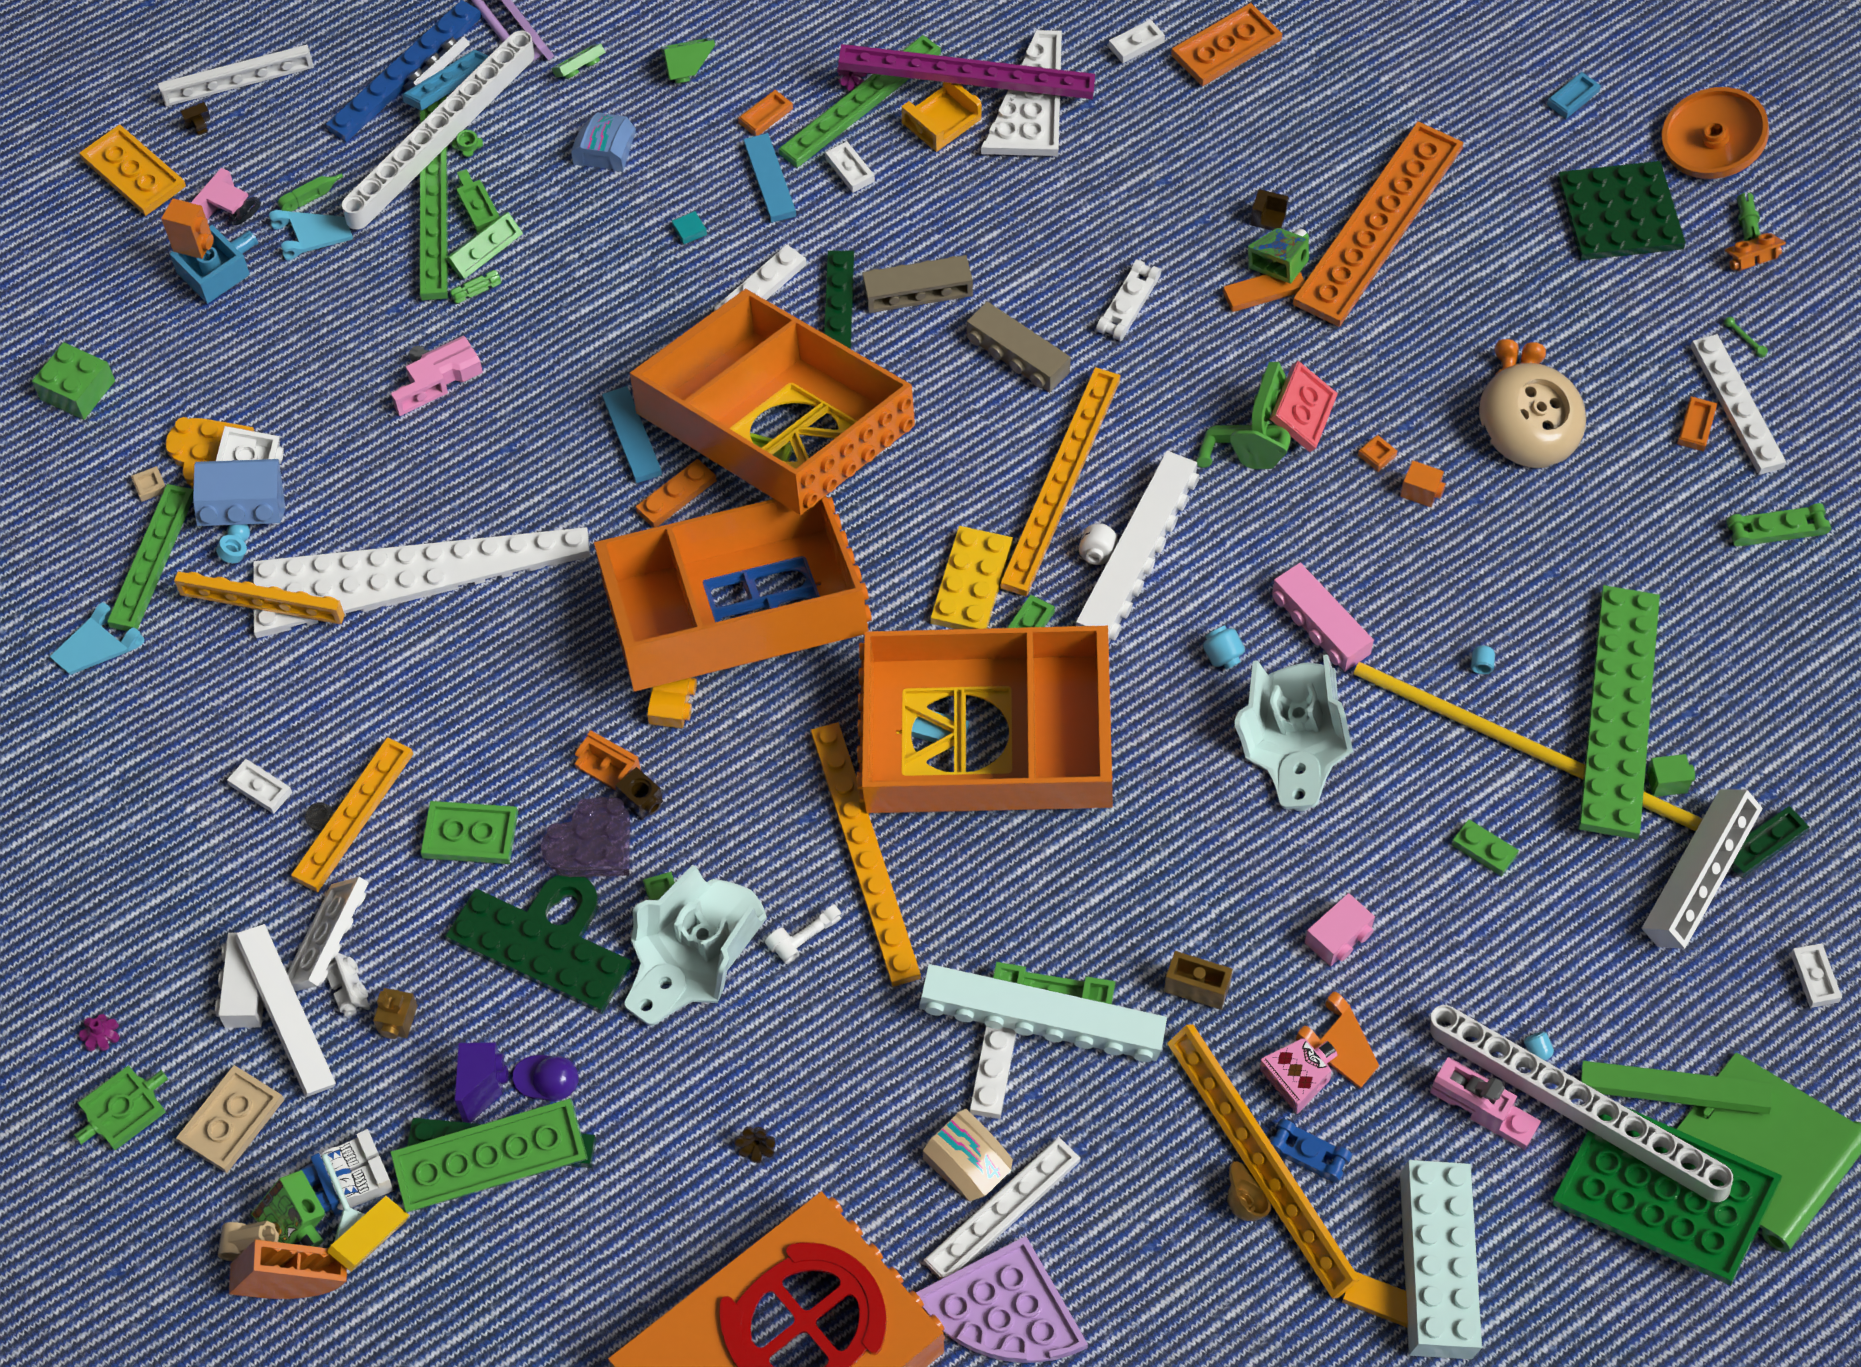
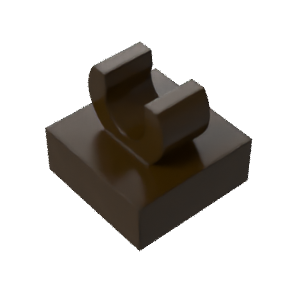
(196, 117)

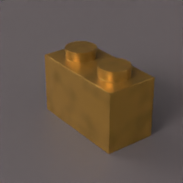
(1198, 980)

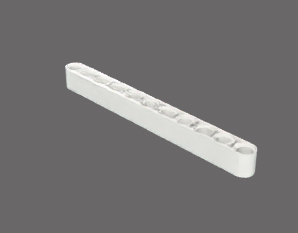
(438, 130)
(1585, 1114)

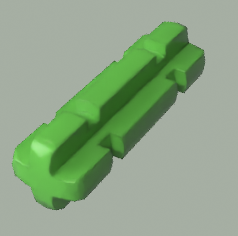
(475, 286)

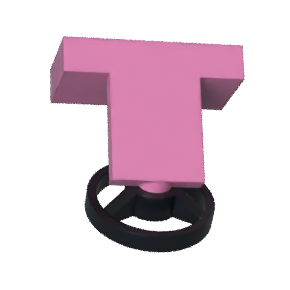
(222, 194)

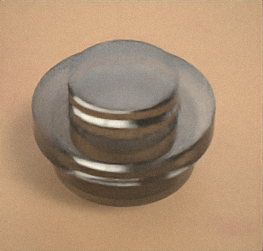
(318, 815)

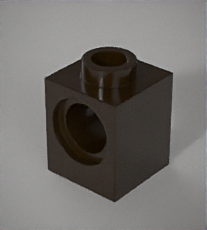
(634, 784)

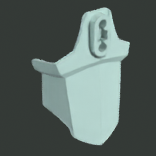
(1294, 728)
(689, 943)

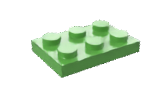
(469, 832)

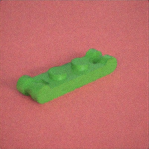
(1778, 525)

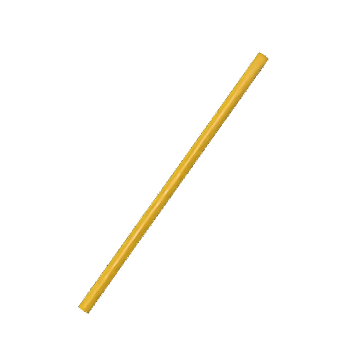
(1510, 738)

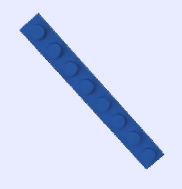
(394, 77)

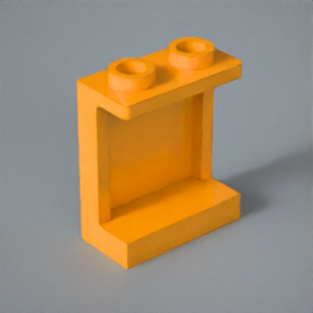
(942, 115)

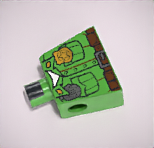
(293, 1210)

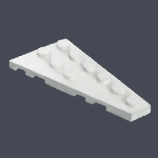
(1029, 120)

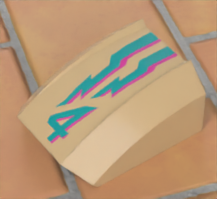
(967, 1156)

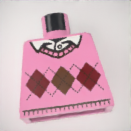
(1299, 1071)

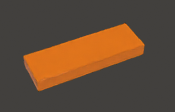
(1259, 291)

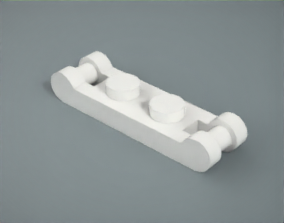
(1129, 300)

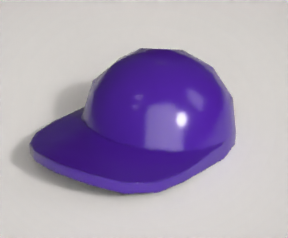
(546, 1077)

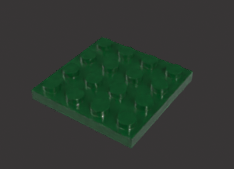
(1620, 210)

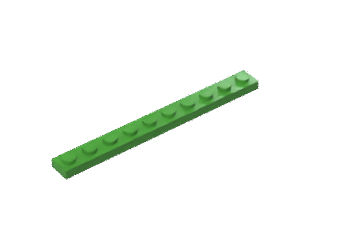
(434, 222)

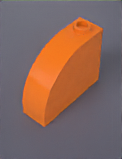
(285, 1271)

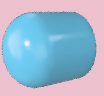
(1483, 660)
(1539, 1045)

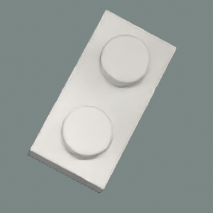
(1136, 41)
(850, 167)
(259, 786)
(1816, 975)

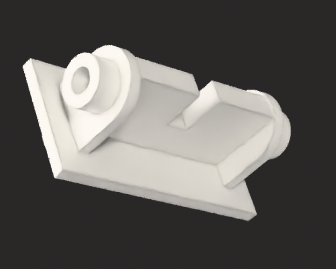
(343, 972)

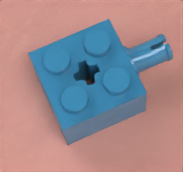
(220, 267)

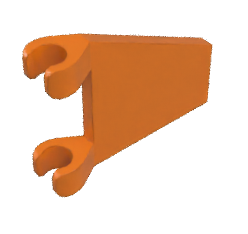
(1354, 1053)

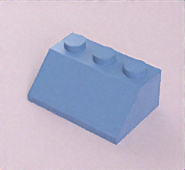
(238, 492)

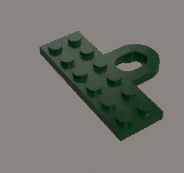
(541, 950)

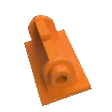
(1765, 247)

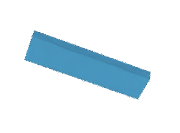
(443, 81)
(769, 177)
(631, 434)

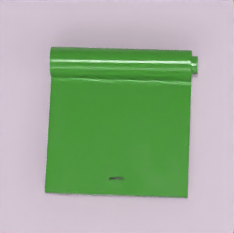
(1797, 1140)

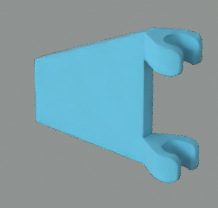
(311, 231)
(94, 644)

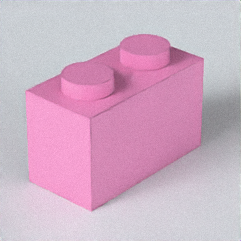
(1340, 930)

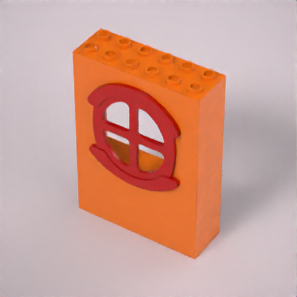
(716, 1318)

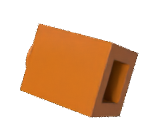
(1423, 484)

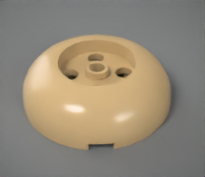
(1521, 434)

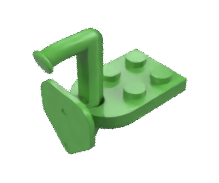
(1256, 444)

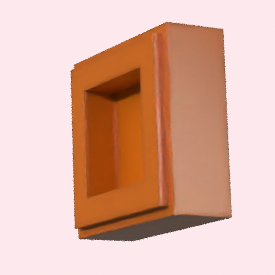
(1377, 453)

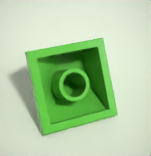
(686, 58)

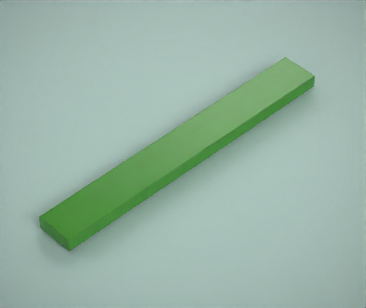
(848, 110)

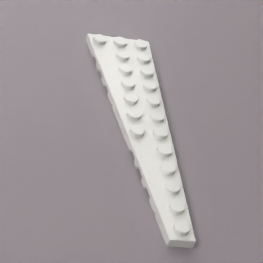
(410, 572)

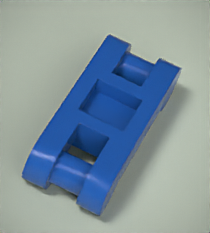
(1310, 1151)

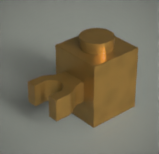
(395, 1013)

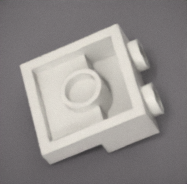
(248, 445)

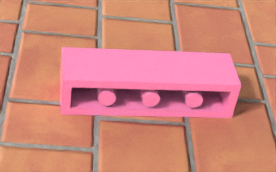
(1322, 617)

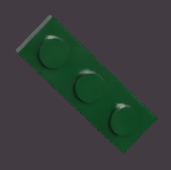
(1769, 840)

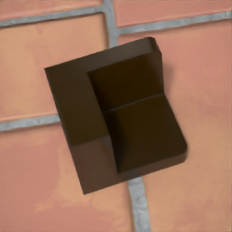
(1269, 210)

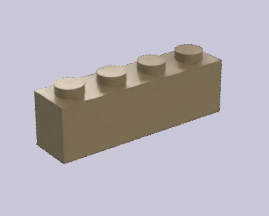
(917, 284)
(1018, 347)

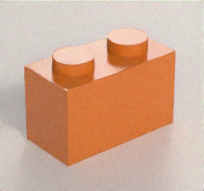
(187, 228)

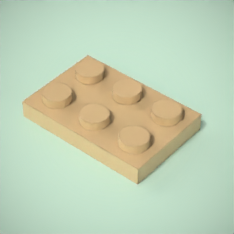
(230, 1119)

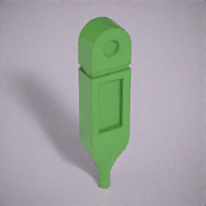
(307, 193)

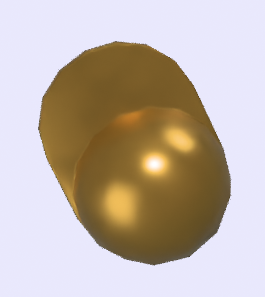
(1245, 1194)

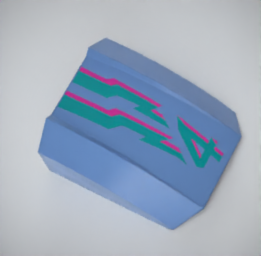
(604, 142)

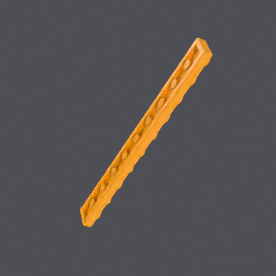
(1060, 482)
(866, 855)
(1263, 1162)

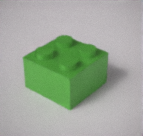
(73, 380)

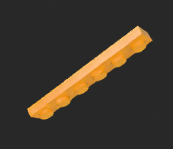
(258, 597)
(352, 814)

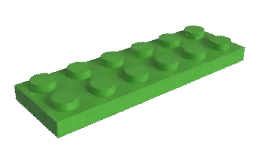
(489, 1155)

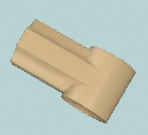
(238, 1236)

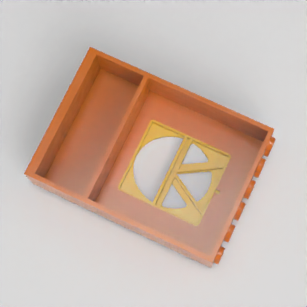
(758, 357)
(1041, 679)

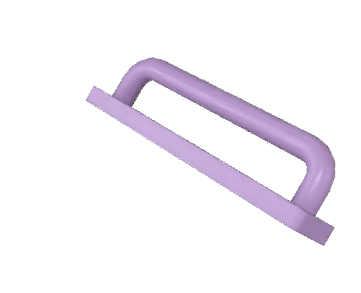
(541, 47)

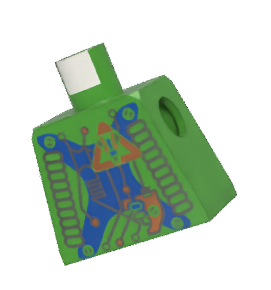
(1280, 254)

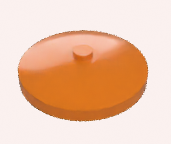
(1715, 132)

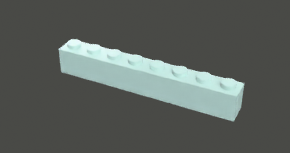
(1043, 1013)

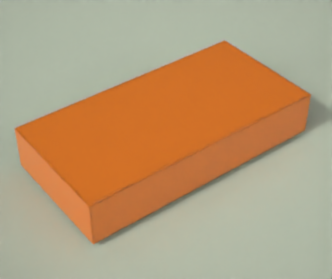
(765, 113)
(1697, 423)

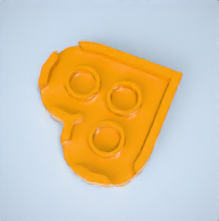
(196, 441)

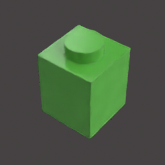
(1670, 775)

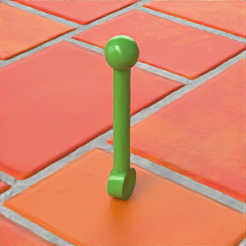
(1761, 351)

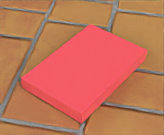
(1304, 406)

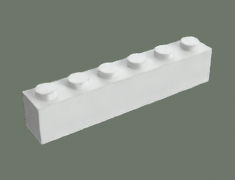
(1702, 868)

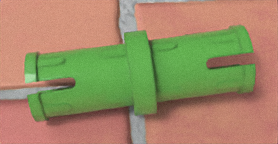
(1748, 216)

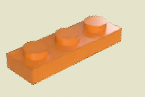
(676, 493)

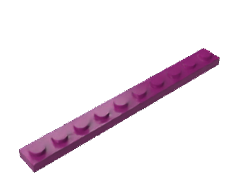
(966, 71)

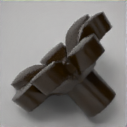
(756, 1143)

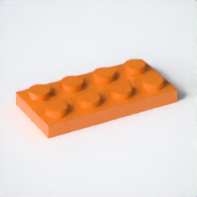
(1226, 44)

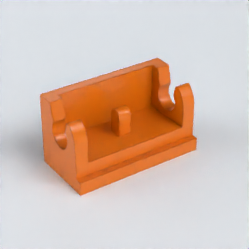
(604, 760)

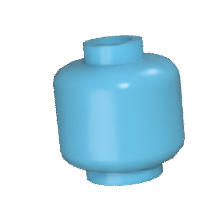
(1223, 647)

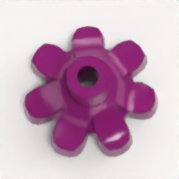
(850, 78)
(99, 1032)

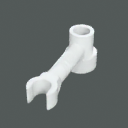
(786, 945)

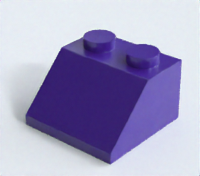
(478, 1078)

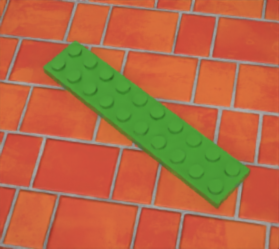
(1619, 713)

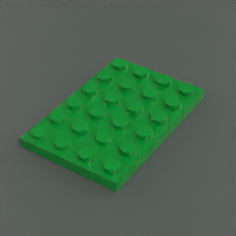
(1660, 1213)

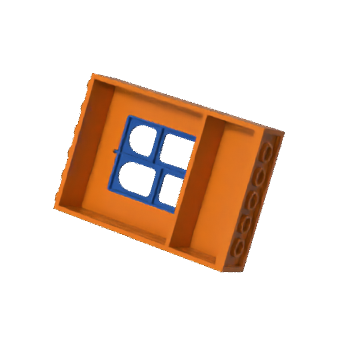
(665, 577)

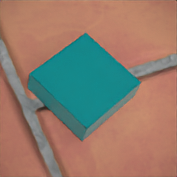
(689, 227)

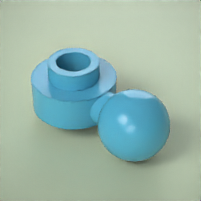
(232, 546)

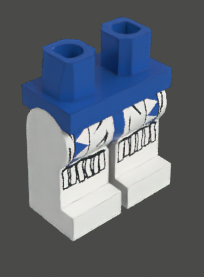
(357, 1170)

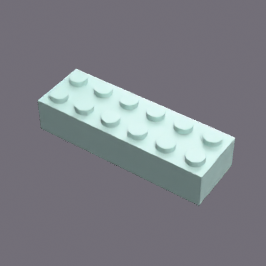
(1440, 1260)

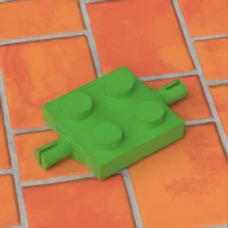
(121, 1107)

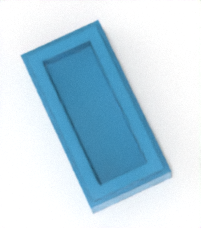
(1573, 95)

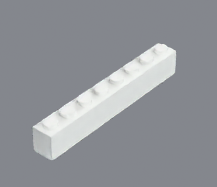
(1139, 543)

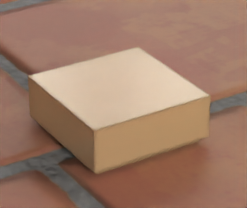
(149, 483)

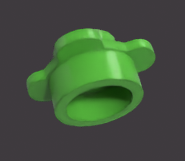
(467, 136)

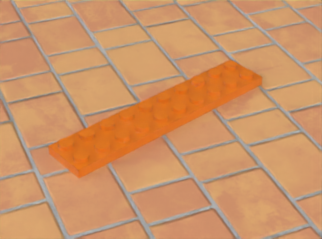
(1378, 224)

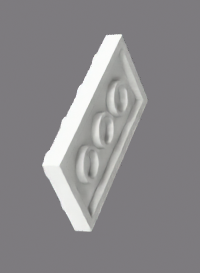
(325, 933)

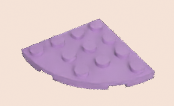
(1005, 1308)

